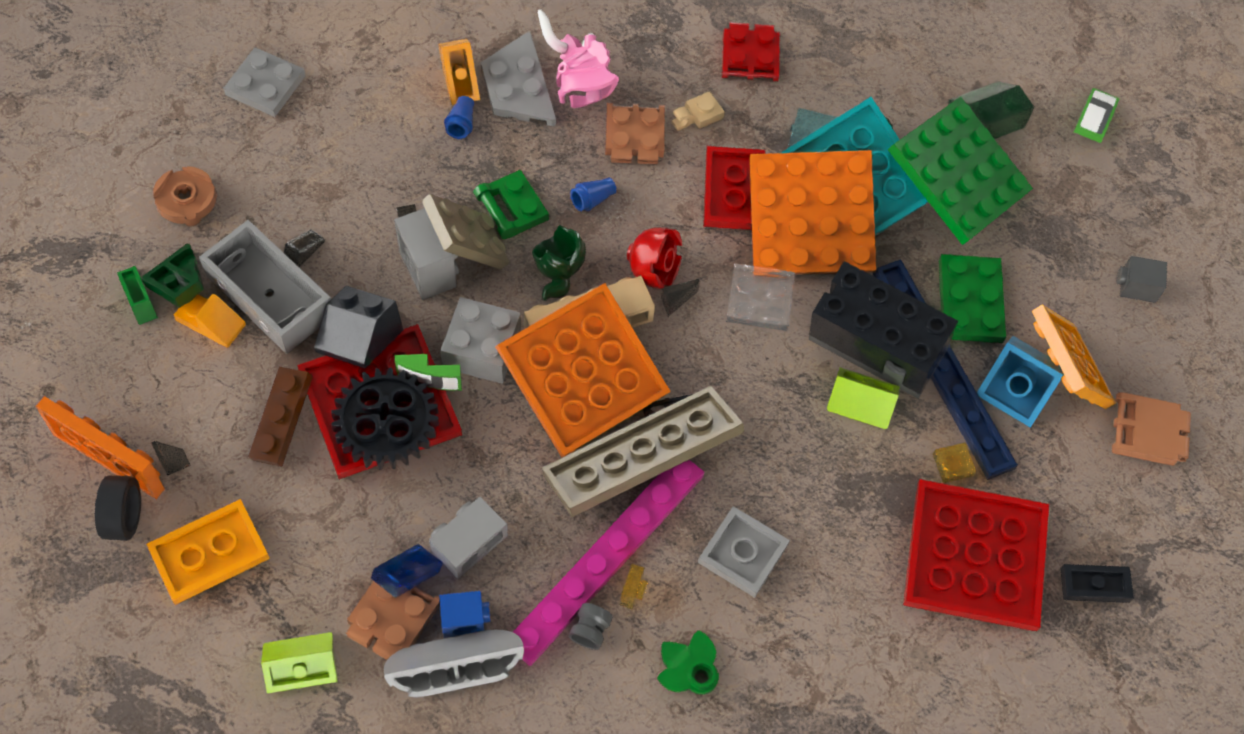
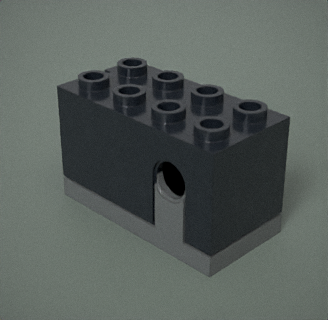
(881, 329)

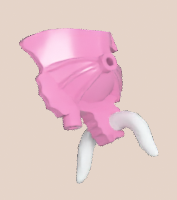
(582, 67)

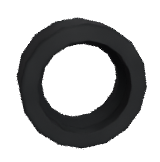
(117, 507)

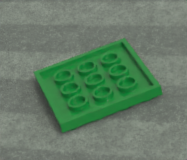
(960, 170)

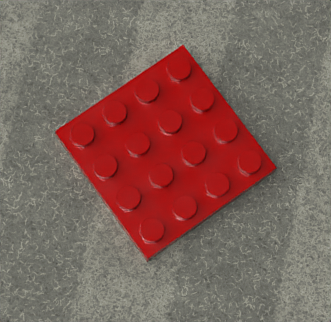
(333, 374)
(977, 555)

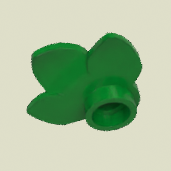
(686, 661)

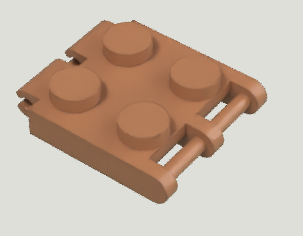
(635, 133)
(1152, 429)
(391, 620)

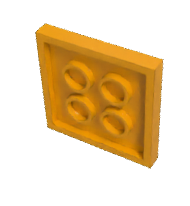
(1073, 356)

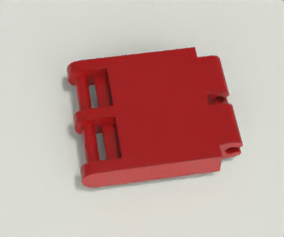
(751, 51)

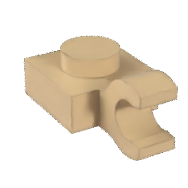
(699, 110)

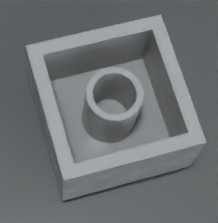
(424, 256)
(475, 334)

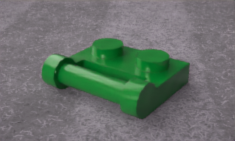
(519, 200)

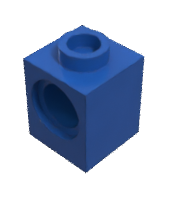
(463, 613)

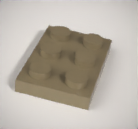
(465, 232)

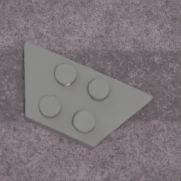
(517, 82)

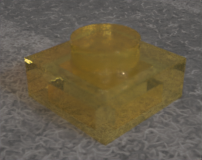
(954, 462)
(634, 587)

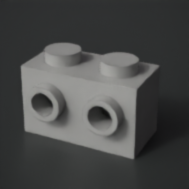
(468, 536)

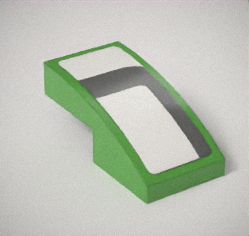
(1096, 115)
(436, 376)

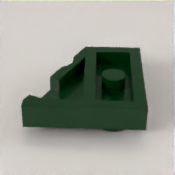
(176, 277)

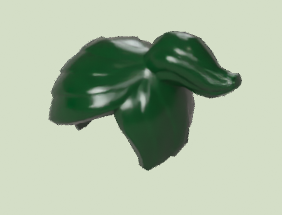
(559, 260)

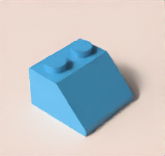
(1021, 381)

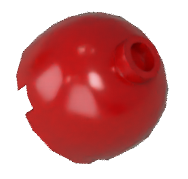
(655, 256)

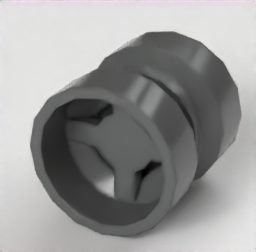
(590, 626)

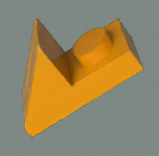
(211, 318)

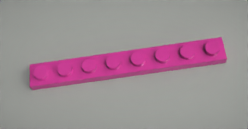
(605, 558)

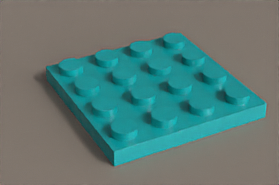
(862, 130)

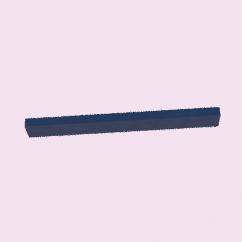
(958, 392)

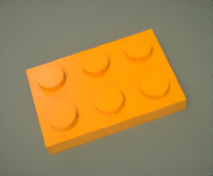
(207, 551)

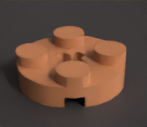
(185, 210)

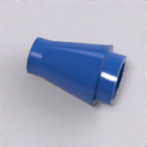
(460, 119)
(590, 194)

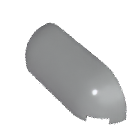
(454, 662)

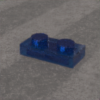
(406, 570)

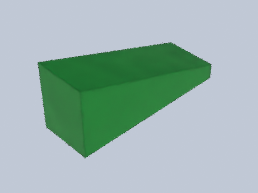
(137, 295)

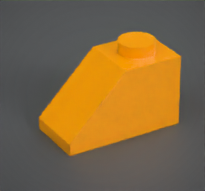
(459, 70)

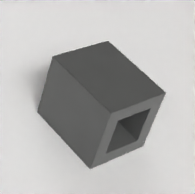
(1142, 279)

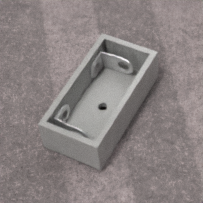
(250, 266)

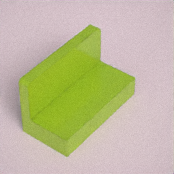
(863, 398)
(298, 662)

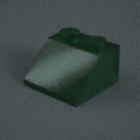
(999, 107)

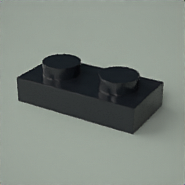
(1096, 583)

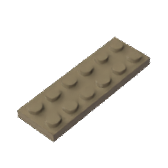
(642, 450)

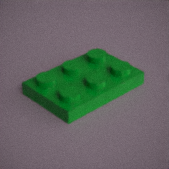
(974, 296)

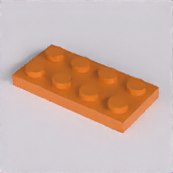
(102, 448)

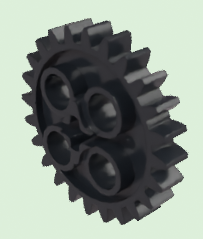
(381, 444)

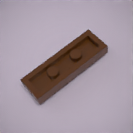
(280, 416)

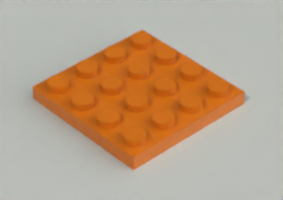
(812, 211)
(582, 369)

